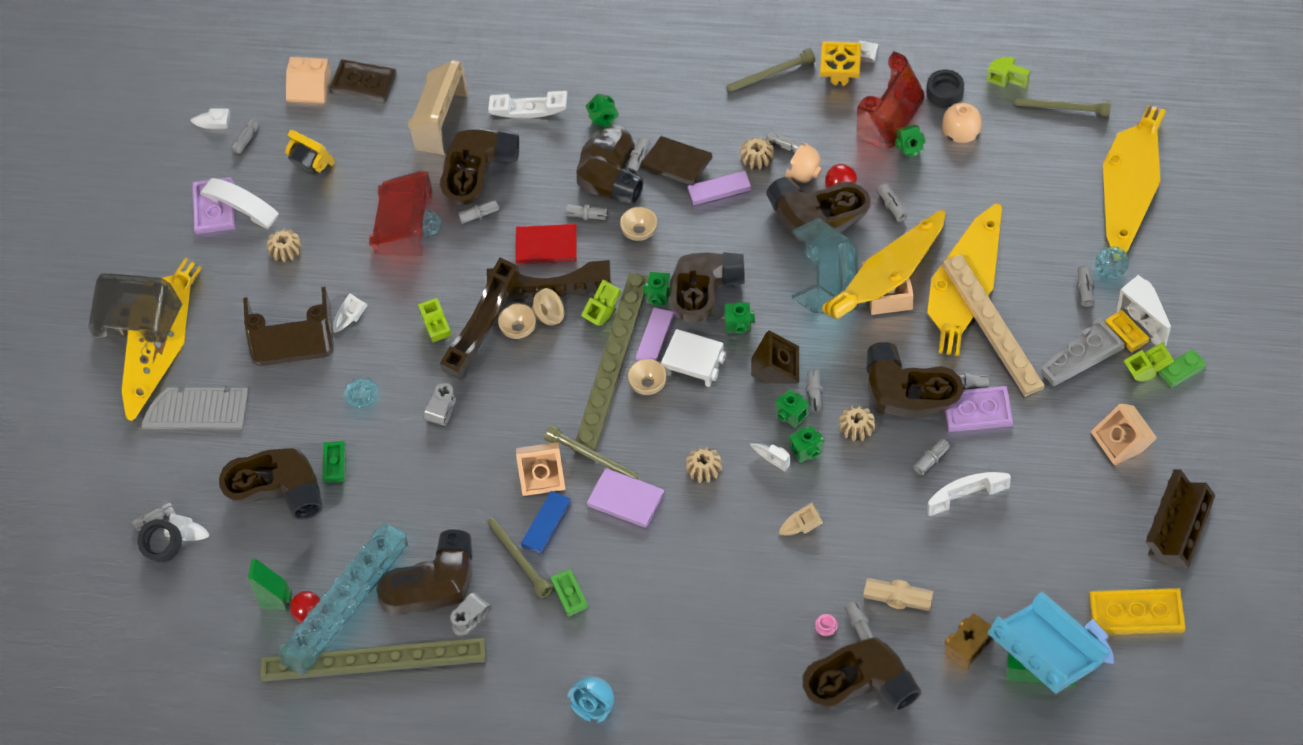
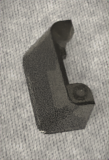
(134, 305)

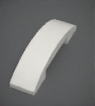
(528, 107)
(242, 200)
(992, 481)

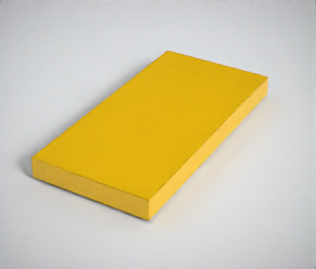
(1138, 611)

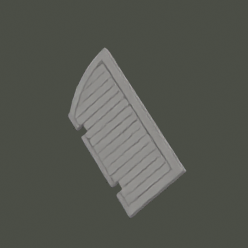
(198, 409)

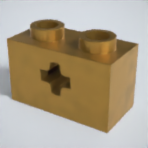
(968, 641)

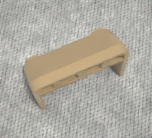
(433, 105)

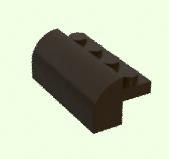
(1179, 521)

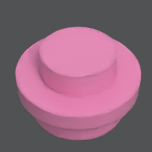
(826, 625)

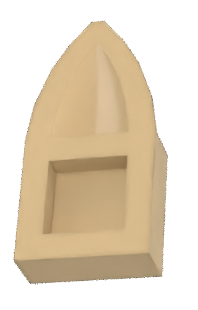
(802, 520)

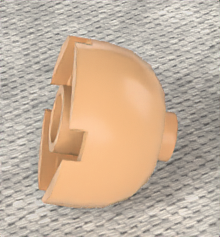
(962, 122)
(804, 165)

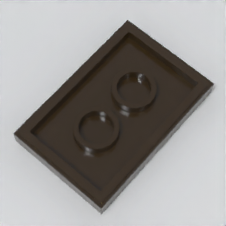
(362, 81)
(676, 160)

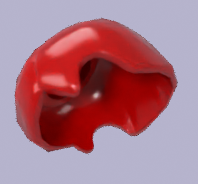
(840, 173)
(302, 604)

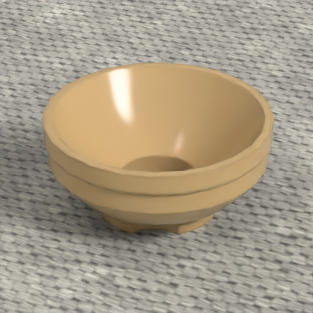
(638, 217)
(551, 306)
(517, 314)
(644, 370)

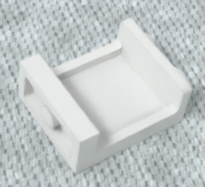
(694, 356)

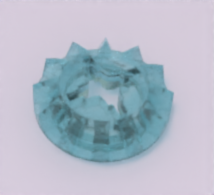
(434, 223)
(1118, 255)
(368, 395)

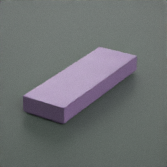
(719, 188)
(655, 334)

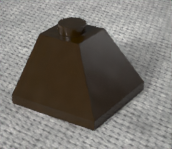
(776, 360)

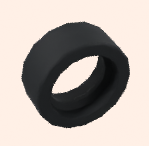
(946, 76)
(146, 533)

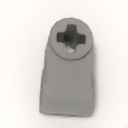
(440, 405)
(469, 614)

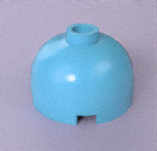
(591, 698)

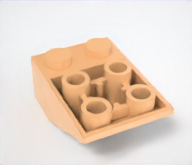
(896, 300)

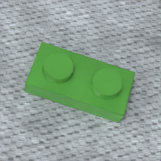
(1182, 368)
(569, 592)

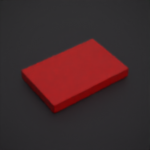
(546, 243)

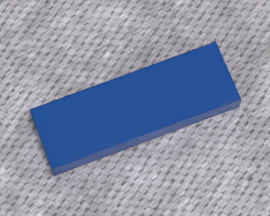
(545, 522)

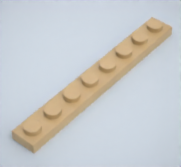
(993, 325)

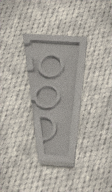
(1091, 348)

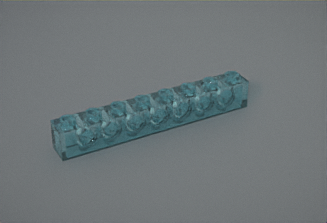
(343, 608)

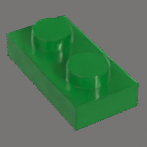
(334, 462)

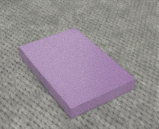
(211, 215)
(980, 410)
(625, 498)

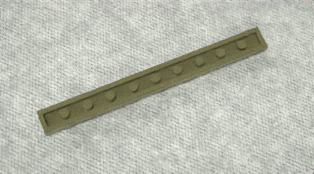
(612, 362)
(381, 659)

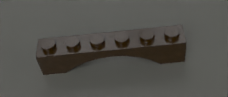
(579, 282)
(469, 340)

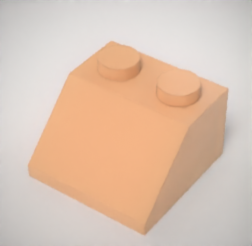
(307, 80)
(1123, 434)
(540, 468)

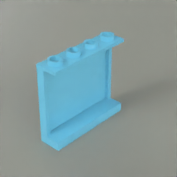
(1049, 643)

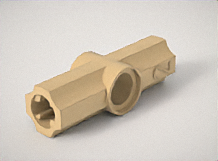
(898, 594)

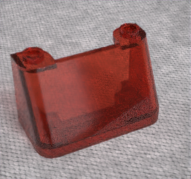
(881, 117)
(401, 215)

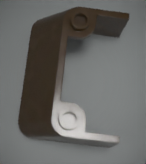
(290, 340)

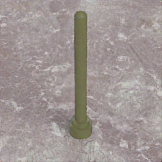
(806, 57)
(1101, 108)
(554, 434)
(542, 587)

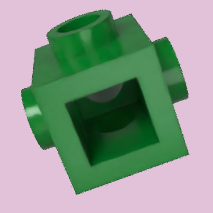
(602, 110)
(910, 140)
(657, 288)
(739, 317)
(791, 408)
(806, 443)

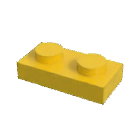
(1127, 331)

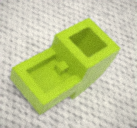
(1004, 70)
(601, 307)
(434, 320)
(1145, 365)

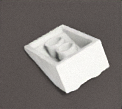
(1144, 308)

